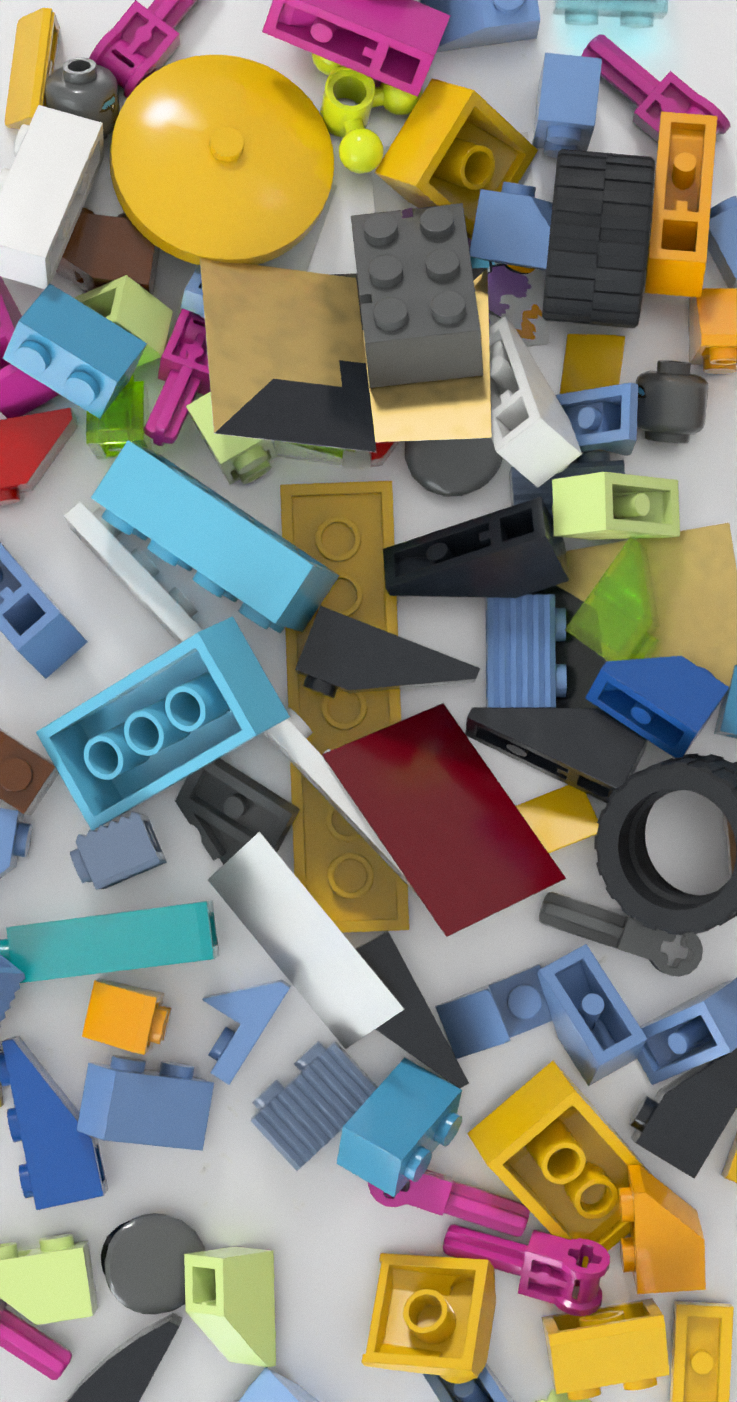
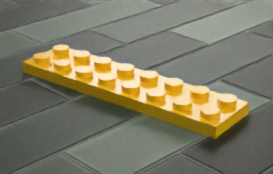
(346, 531)

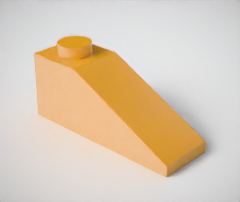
(681, 204)

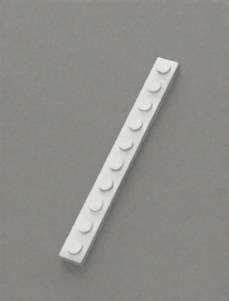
(174, 614)

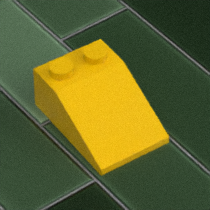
(559, 1158)

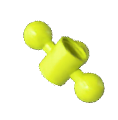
(359, 148)

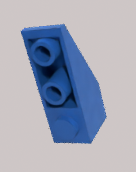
(60, 1160)

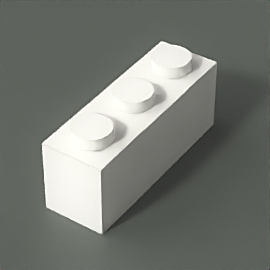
(46, 192)

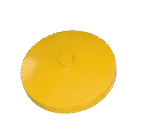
(221, 160)

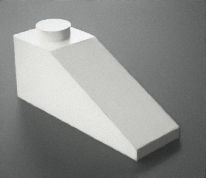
(525, 414)

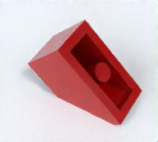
(29, 448)

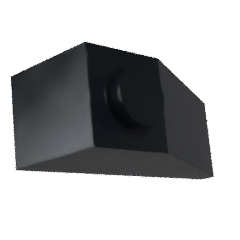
(486, 556)
(366, 659)
(568, 744)
(415, 1026)
(688, 1114)

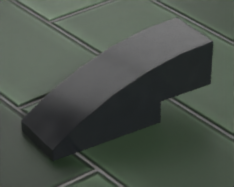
(129, 1367)

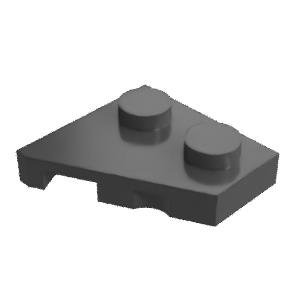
(232, 809)

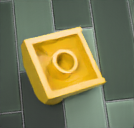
(432, 1316)

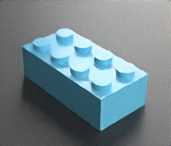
(215, 537)
(162, 723)

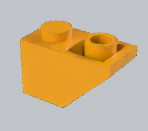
(714, 330)
(126, 1016)
(664, 1237)

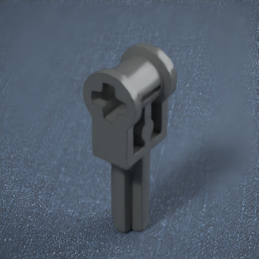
(618, 932)

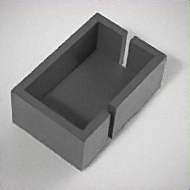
(417, 296)

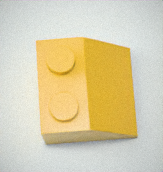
(453, 150)
(607, 1348)

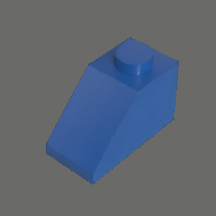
(659, 699)

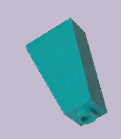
(113, 942)

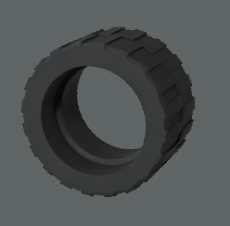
(598, 238)
(624, 854)

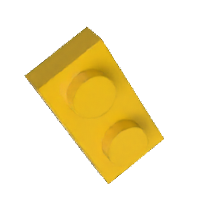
(701, 1352)

